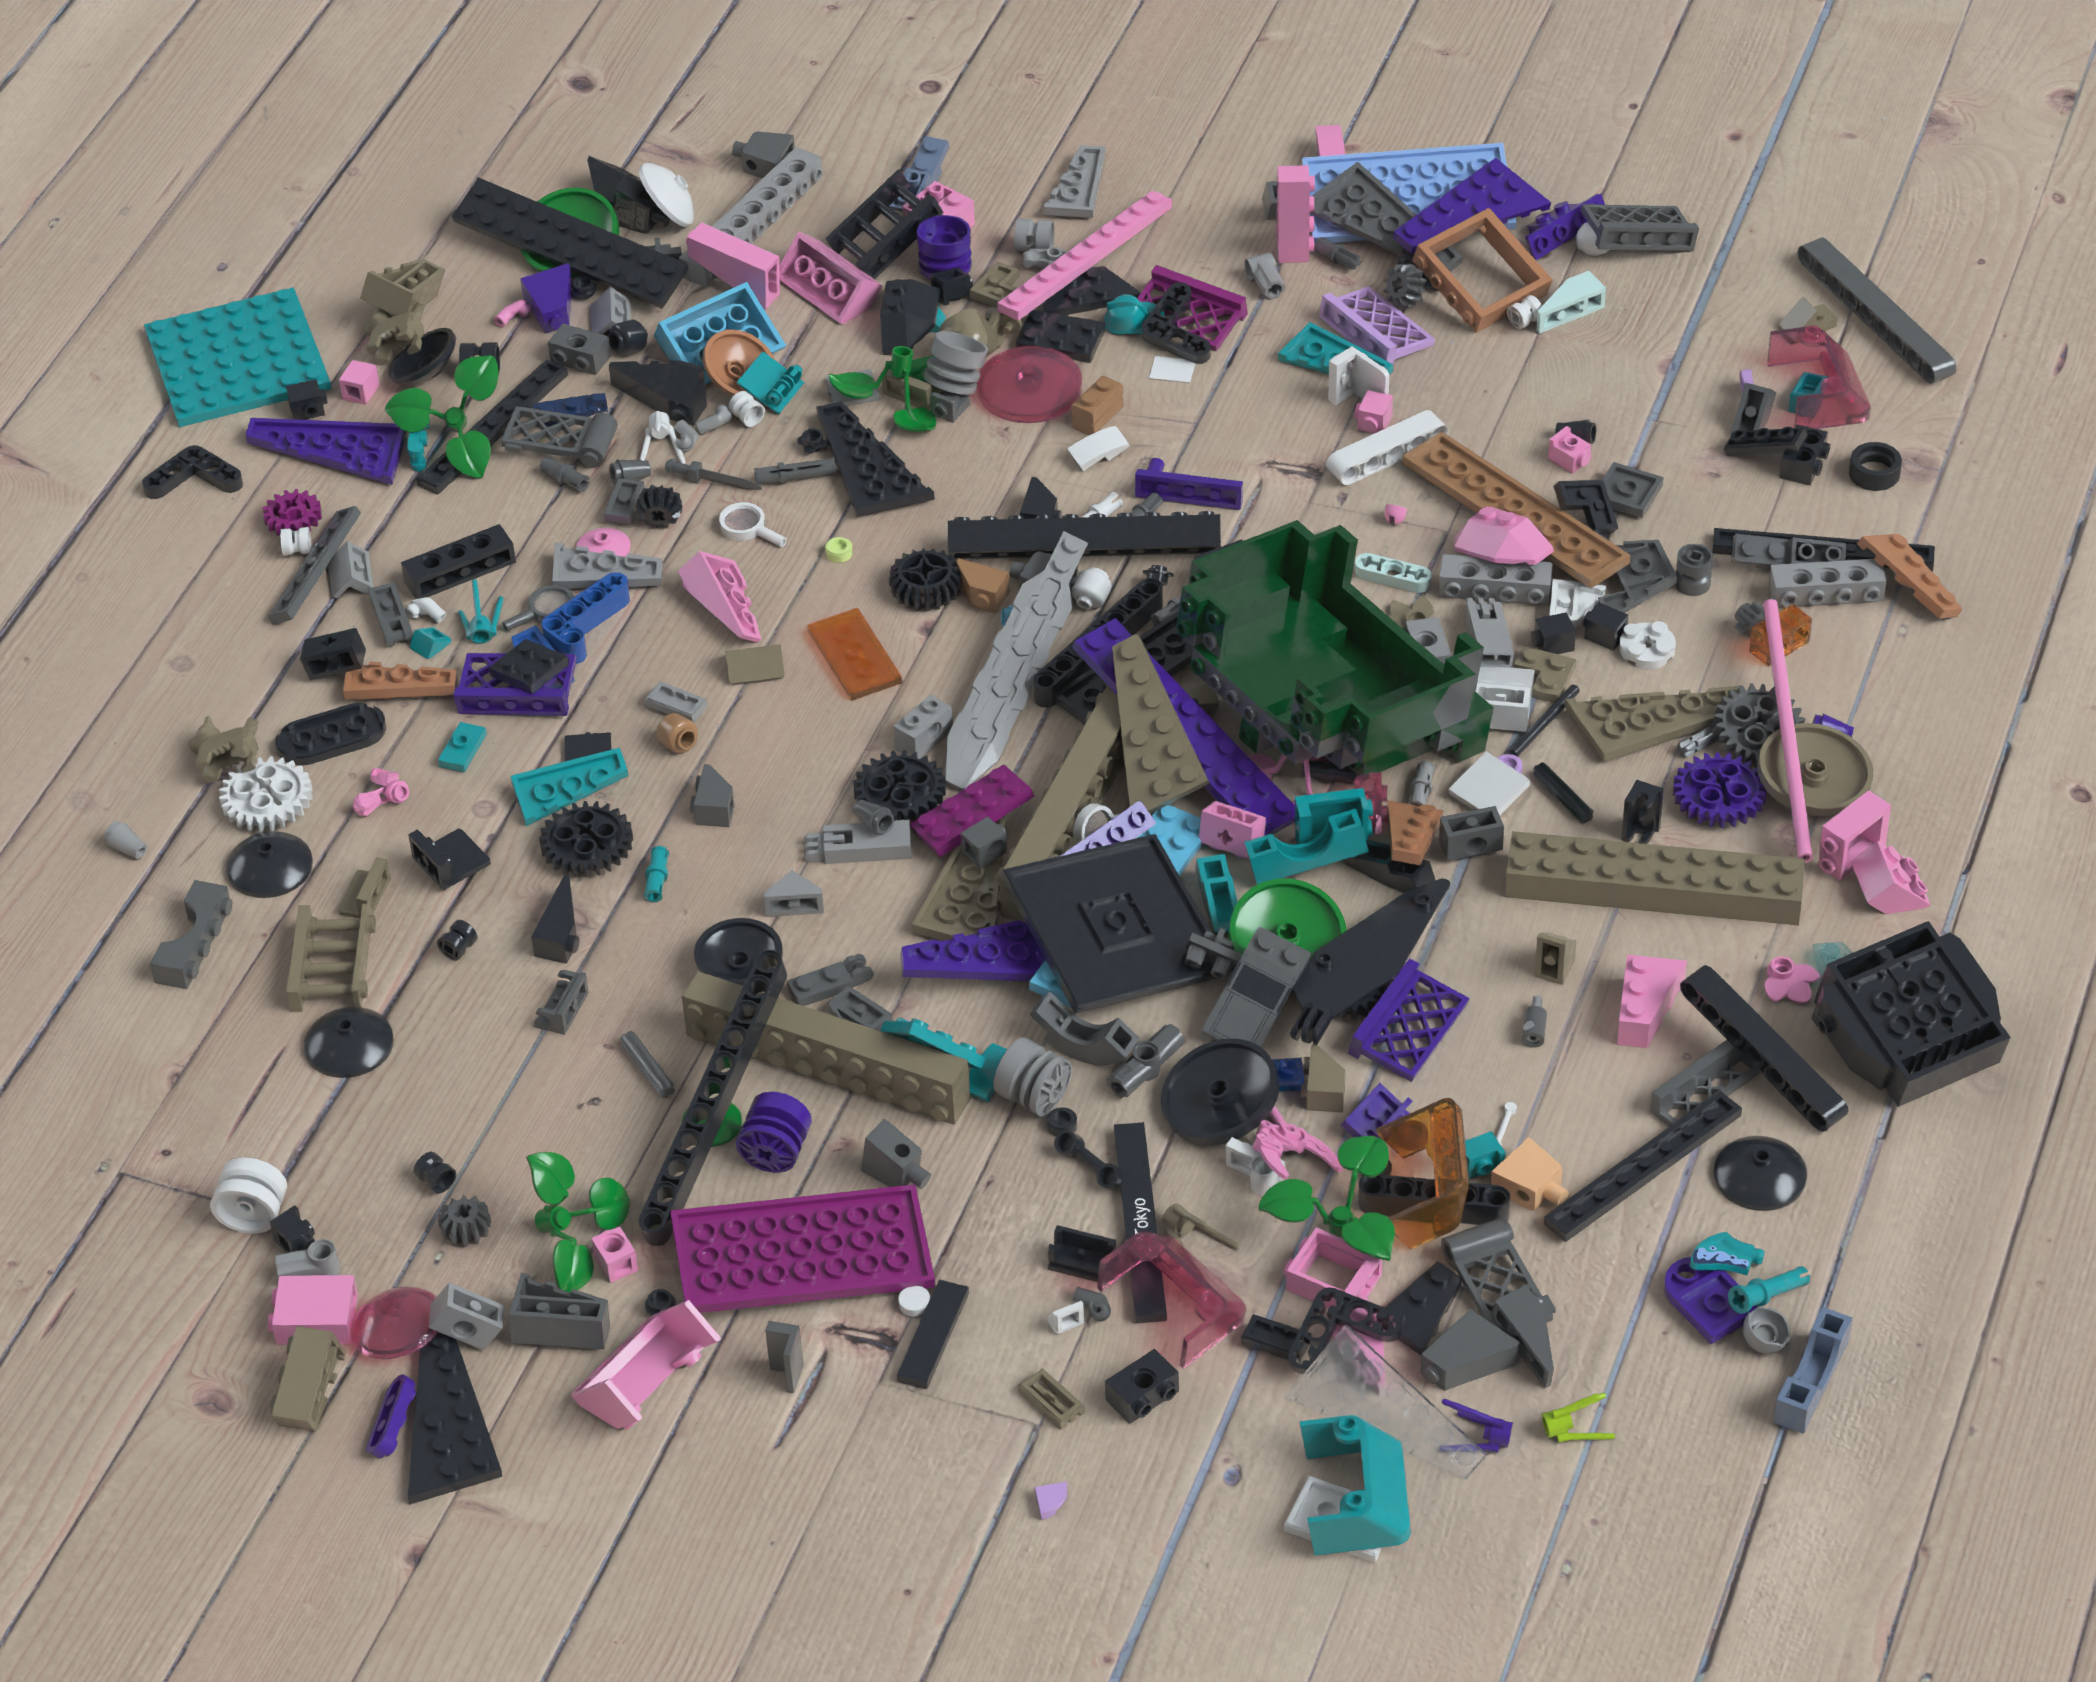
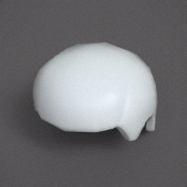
(1586, 241)

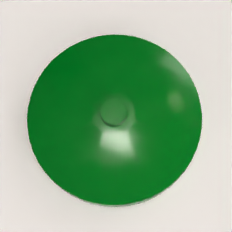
(582, 204)
(1289, 910)

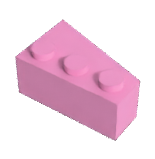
(1646, 997)

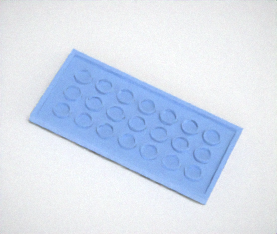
(1412, 175)

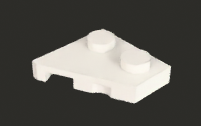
(1574, 599)

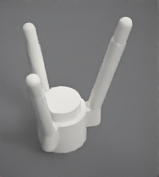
(659, 428)

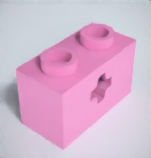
(1229, 827)

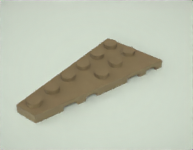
(1156, 748)
(961, 898)

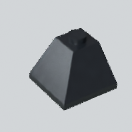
(606, 177)

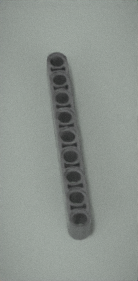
(1877, 310)

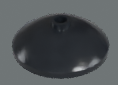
(428, 362)
(269, 864)
(732, 946)
(348, 1042)
(1760, 1173)

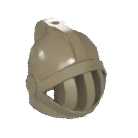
(973, 325)

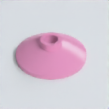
(606, 539)

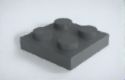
(1631, 489)

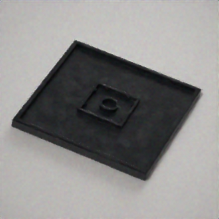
(1110, 921)

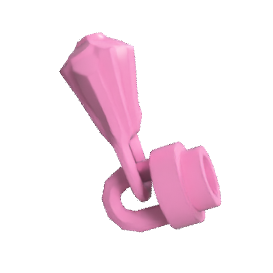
(395, 791)

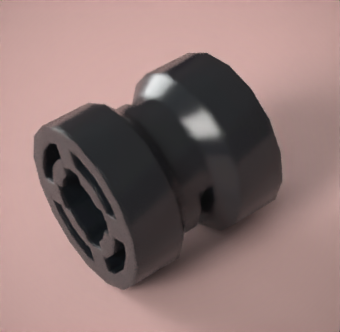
(457, 939)
(437, 1174)

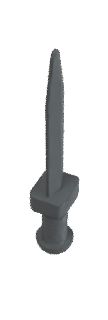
(696, 472)

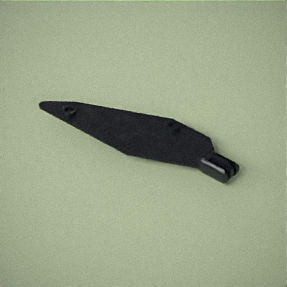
(1362, 959)

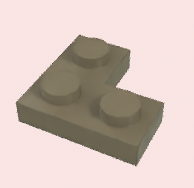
(995, 284)
(1550, 669)

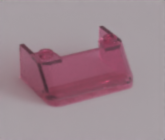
(1841, 395)
(1213, 1299)

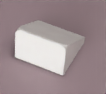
(1067, 1318)

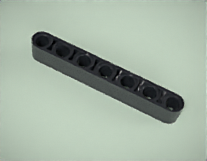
(1131, 611)
(1764, 1048)

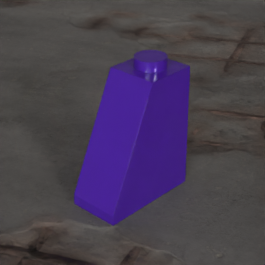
(549, 296)

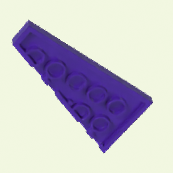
(353, 447)

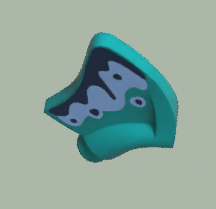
(1725, 1253)

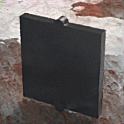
(586, 744)

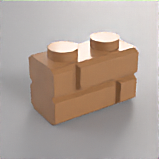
(1097, 405)

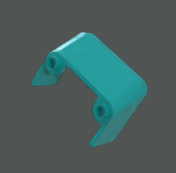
(1368, 1516)

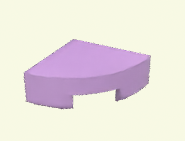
(1050, 1498)

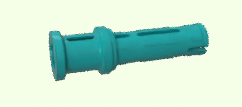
(1760, 1291)

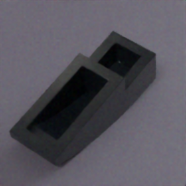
(1394, 874)

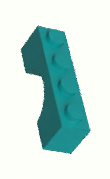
(1339, 840)

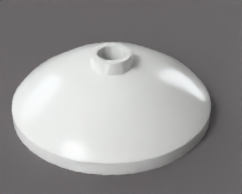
(668, 192)

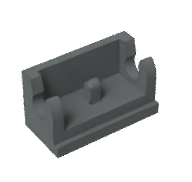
(563, 1003)

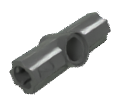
(1145, 1061)

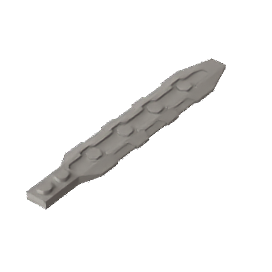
(1009, 672)

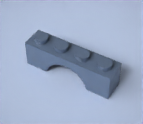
(1822, 1354)

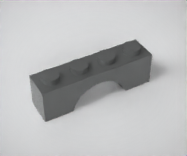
(179, 960)

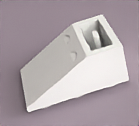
(1510, 695)

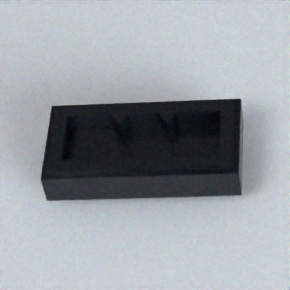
(1270, 1336)

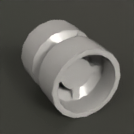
(1042, 231)

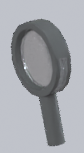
(541, 604)

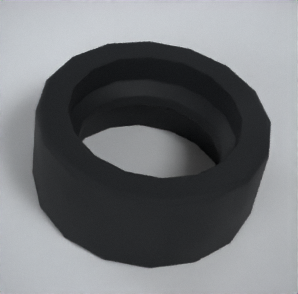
(1873, 479)

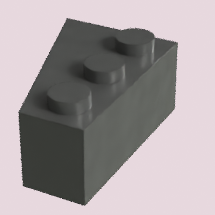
(557, 1317)

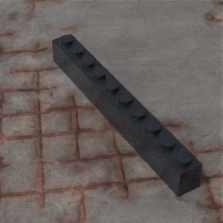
(1105, 535)

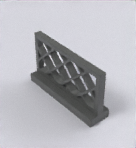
(1643, 235)

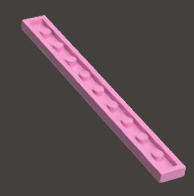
(1084, 255)

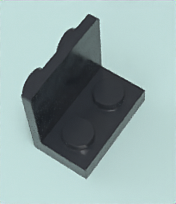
(449, 857)

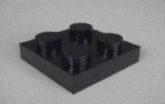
(528, 666)

